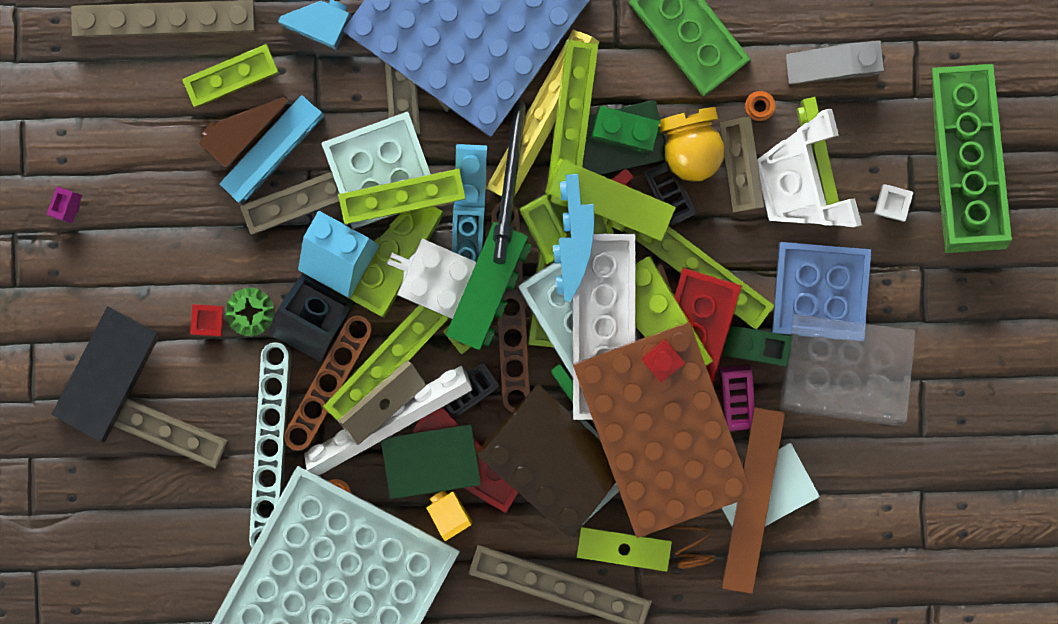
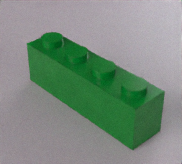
(486, 290)

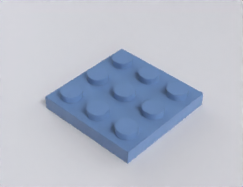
(820, 284)

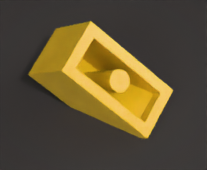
(448, 514)

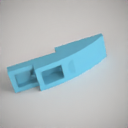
(469, 213)
(575, 250)

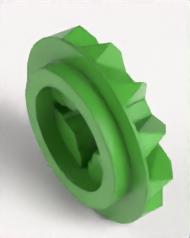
(260, 321)

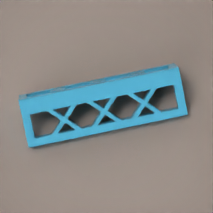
(272, 150)

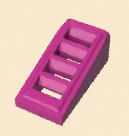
(737, 372)

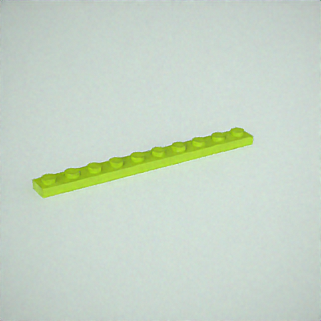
(568, 136)

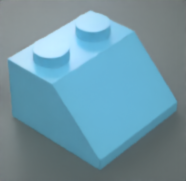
(335, 254)

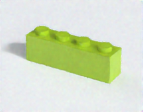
(615, 202)

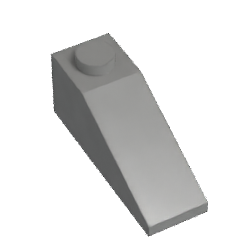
(835, 62)

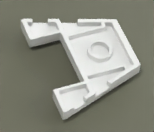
(793, 183)

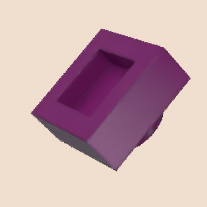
(64, 205)

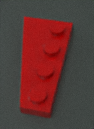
(493, 486)

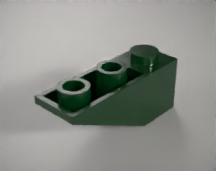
(758, 346)

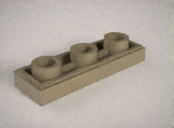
(382, 402)

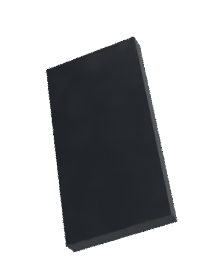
(106, 374)

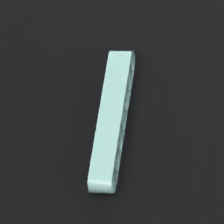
(265, 431)

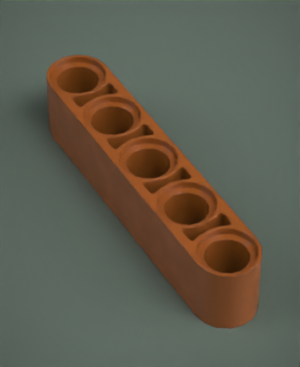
(317, 393)

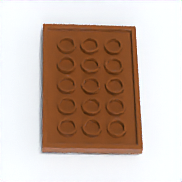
(663, 437)

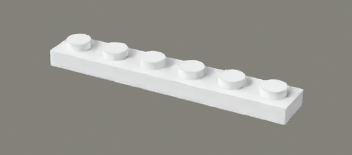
(432, 397)

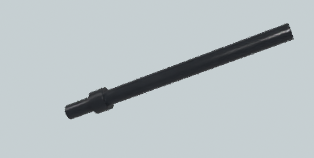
(503, 231)

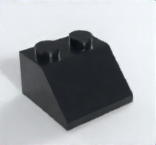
(310, 317)

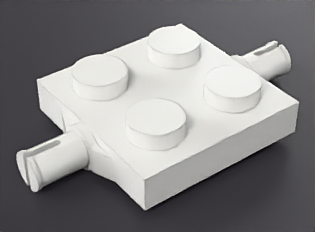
(434, 277)

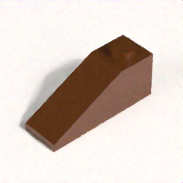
(237, 134)

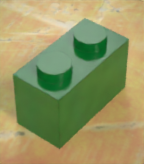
(624, 130)

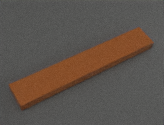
(752, 512)

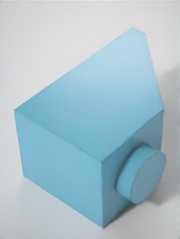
(319, 22)

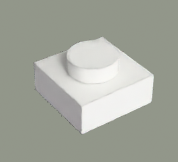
(893, 202)

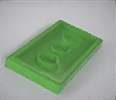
(693, 40)

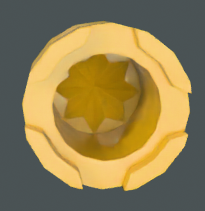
(693, 146)

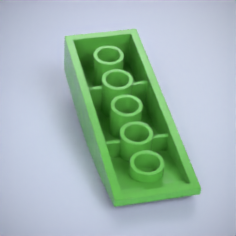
(970, 159)

